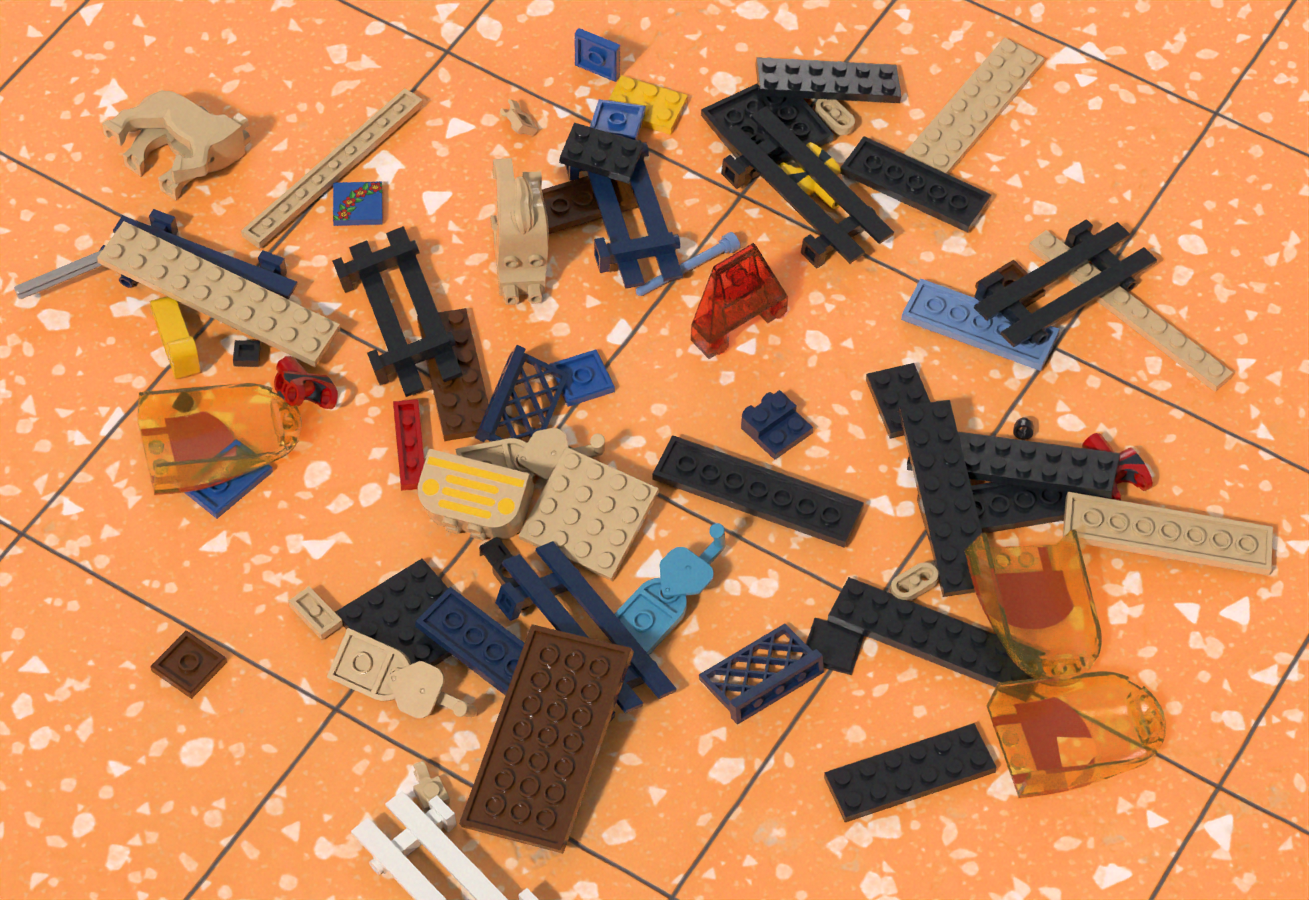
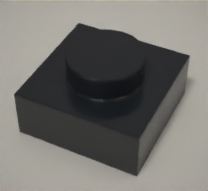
(246, 353)

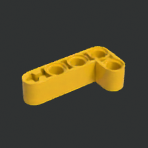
(175, 338)

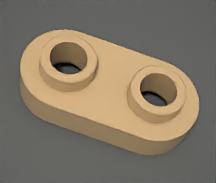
(835, 116)
(912, 583)

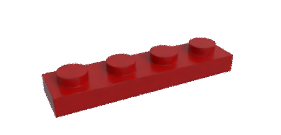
(408, 442)

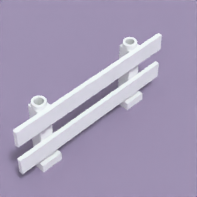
(424, 830)

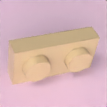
(315, 613)

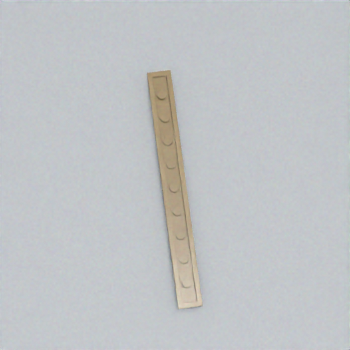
(331, 168)
(1141, 319)

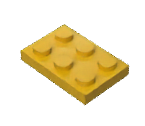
(661, 104)

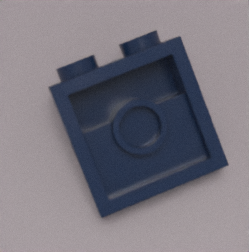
(775, 424)

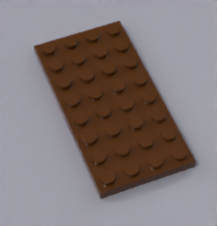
(546, 738)

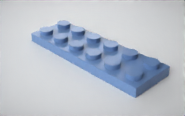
(955, 317)

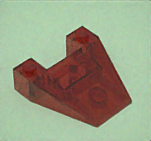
(733, 295)

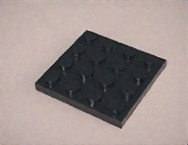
(791, 111)
(391, 612)

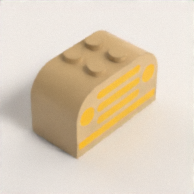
(474, 495)

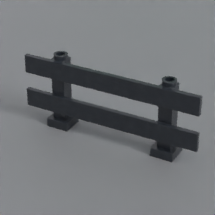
(760, 157)
(1084, 247)
(400, 355)

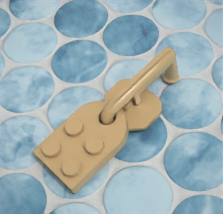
(536, 456)
(389, 676)

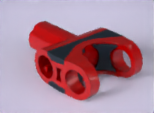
(297, 385)
(1131, 466)

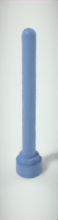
(728, 243)

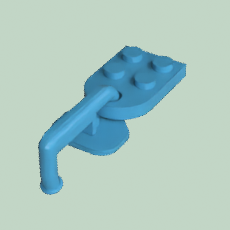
(682, 573)

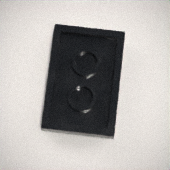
(601, 152)
(894, 389)

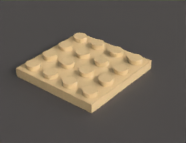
(589, 513)

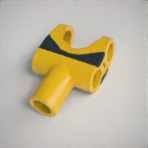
(805, 182)

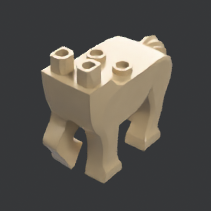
(195, 136)
(519, 233)

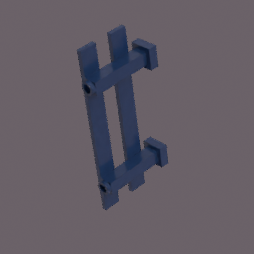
(622, 248)
(269, 274)
(568, 578)

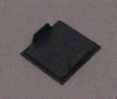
(836, 644)

